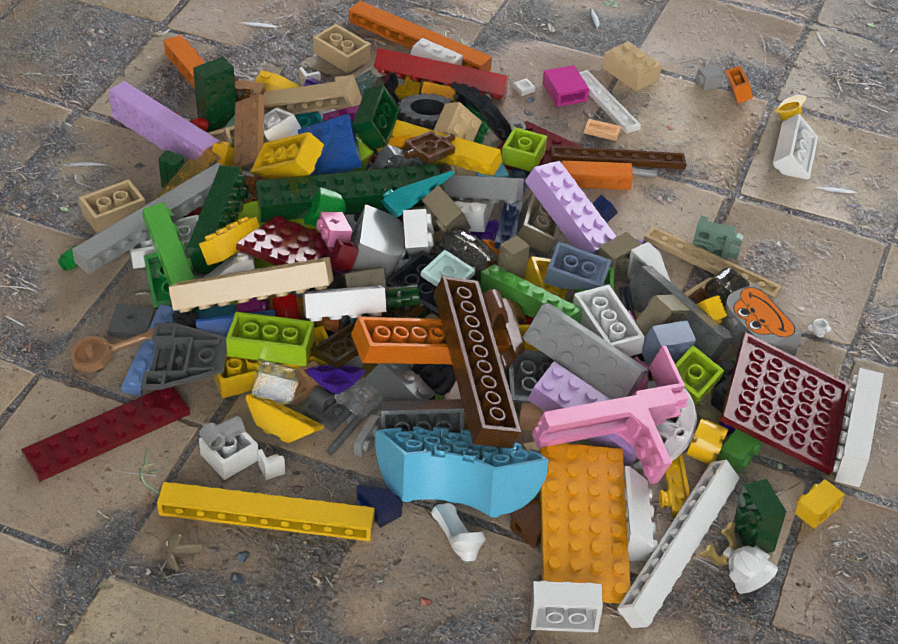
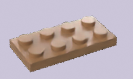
(248, 130)

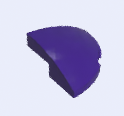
(336, 379)

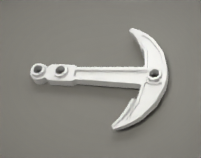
(668, 430)

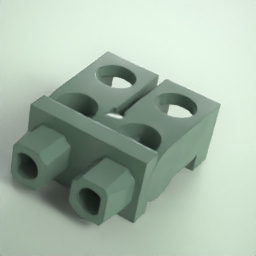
(717, 238)

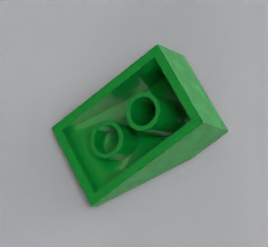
(157, 281)

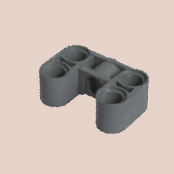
(394, 157)

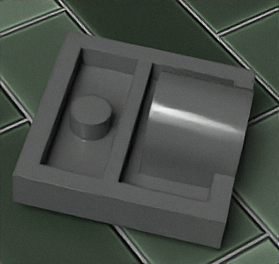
(325, 409)

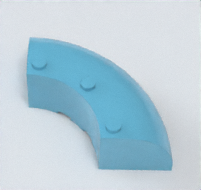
(454, 470)

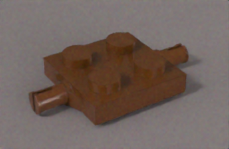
(429, 147)

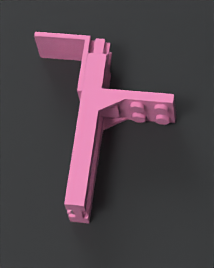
(628, 416)

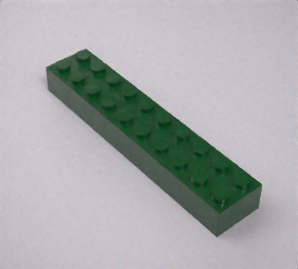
(293, 195)

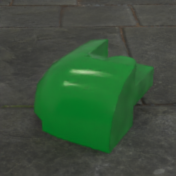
(324, 201)

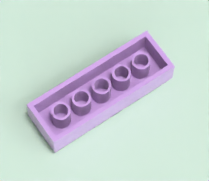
(569, 207)
(563, 389)

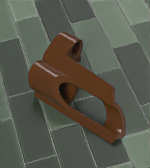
(506, 315)

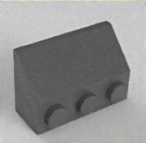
(398, 383)

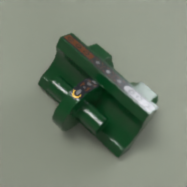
(402, 296)

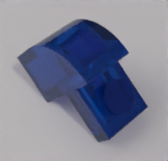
(604, 208)

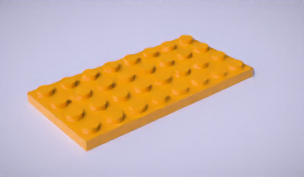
(585, 518)

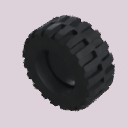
(422, 109)

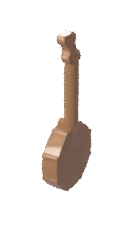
(95, 352)

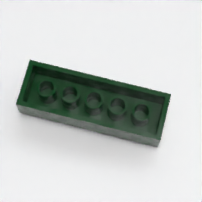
(220, 209)

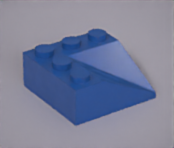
(340, 145)

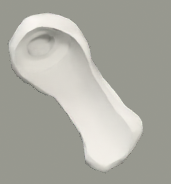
(462, 542)

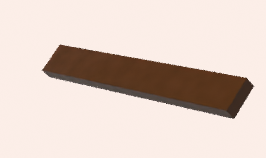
(636, 157)

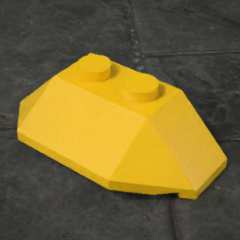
(280, 419)

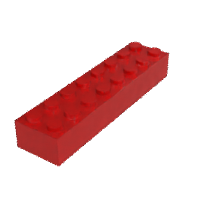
(440, 73)

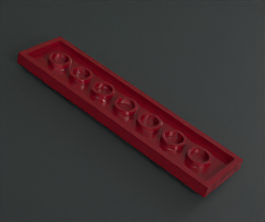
(104, 432)

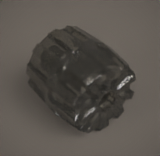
(467, 249)

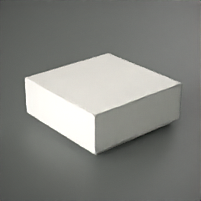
(524, 87)

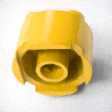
(707, 441)

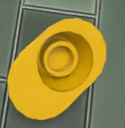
(790, 107)

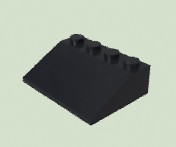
(411, 274)

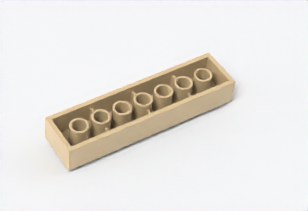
(250, 284)

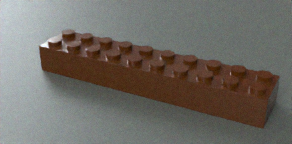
(476, 363)

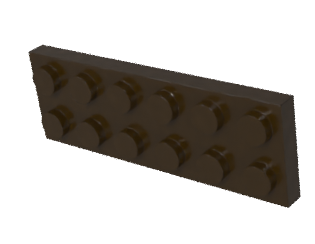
(341, 347)

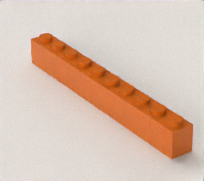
(409, 34)

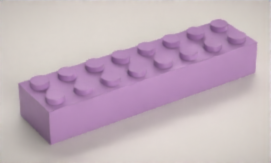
(158, 122)

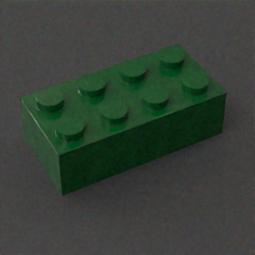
(215, 92)

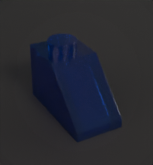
(386, 504)

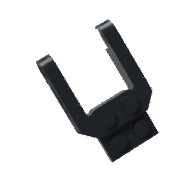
(482, 104)

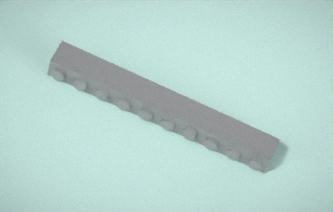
(132, 229)

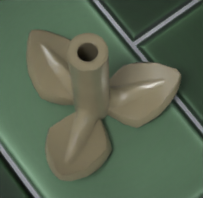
(172, 549)

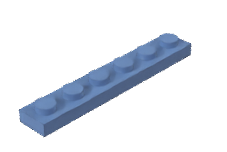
(145, 355)

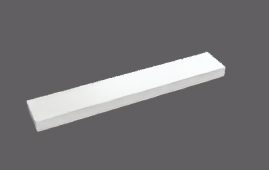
(610, 104)

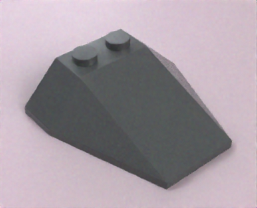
(183, 356)

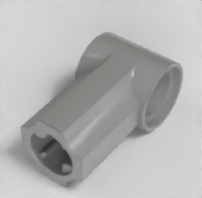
(217, 435)

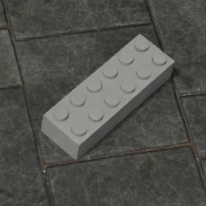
(584, 353)

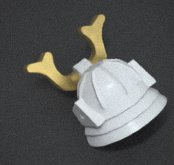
(747, 565)

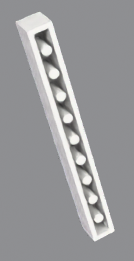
(678, 545)

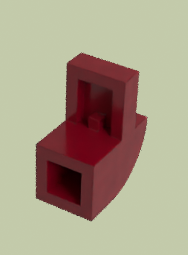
(342, 255)

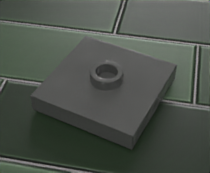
(130, 320)

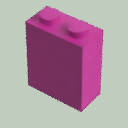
(565, 85)

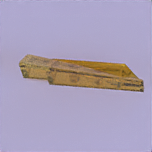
(191, 169)

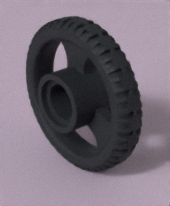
(435, 378)

